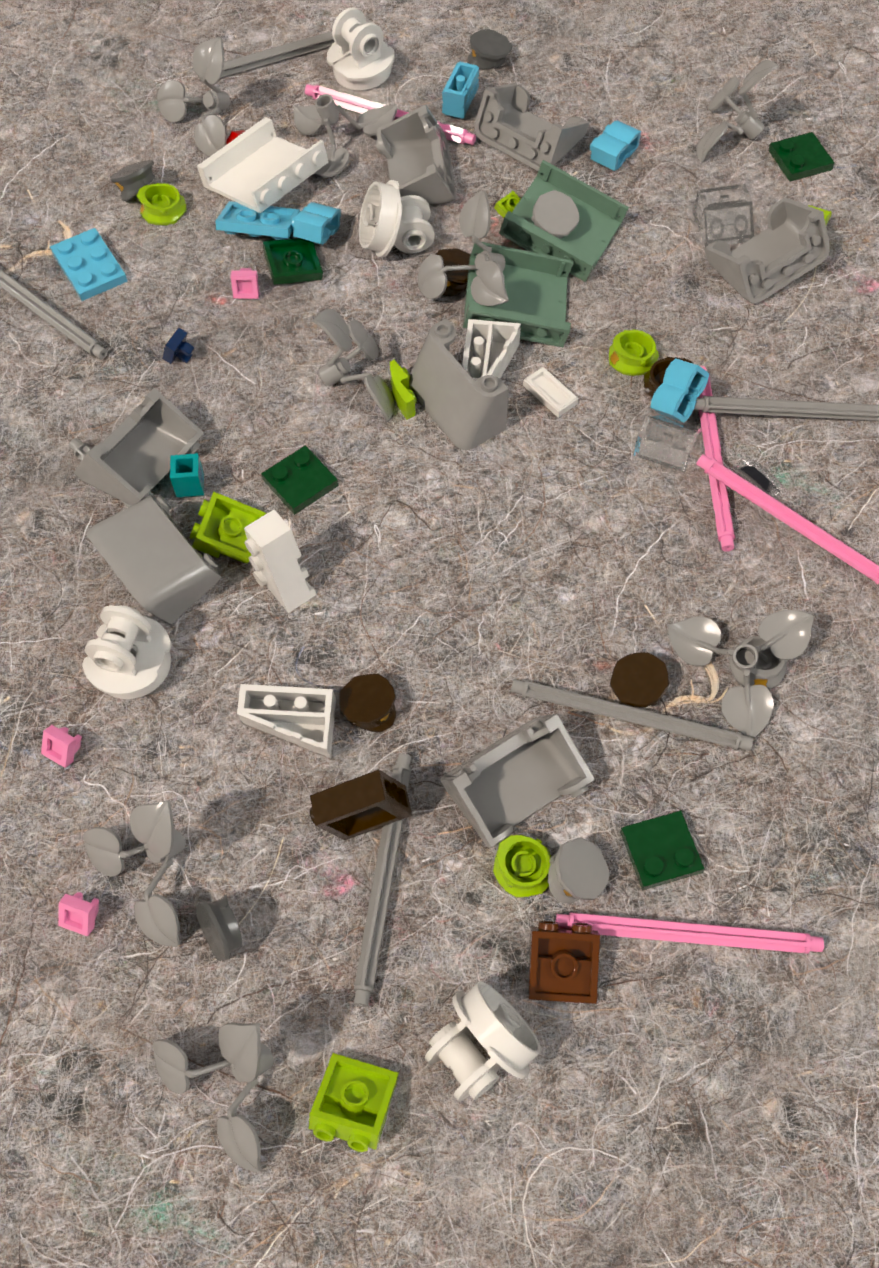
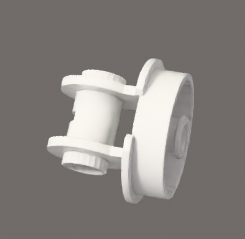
(359, 53)
(394, 220)
(112, 658)
(497, 1029)

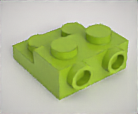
(223, 527)
(352, 1102)

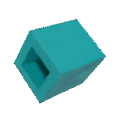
(187, 475)

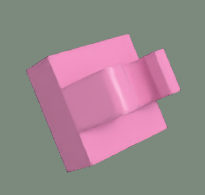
(245, 284)
(60, 745)
(77, 913)

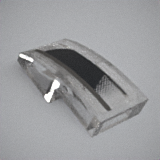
(759, 477)

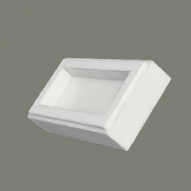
(550, 392)

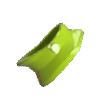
(161, 204)
(633, 352)
(522, 866)

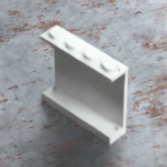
(260, 167)

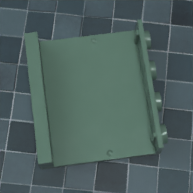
(598, 221)
(535, 294)

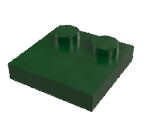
(801, 156)
(292, 261)
(299, 479)
(661, 850)

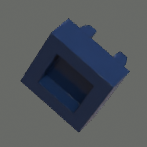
(178, 347)

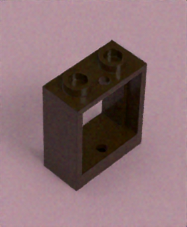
(360, 805)

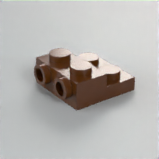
(564, 963)

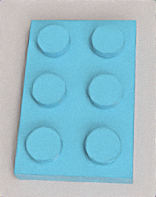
(271, 222)
(88, 264)

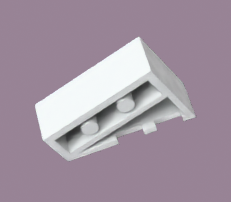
(489, 347)
(275, 561)
(291, 714)

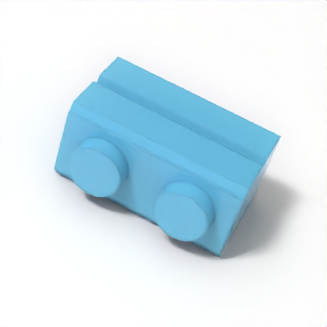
(460, 90)

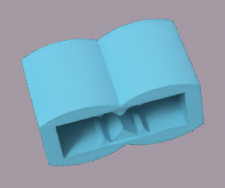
(615, 145)
(316, 223)
(679, 390)

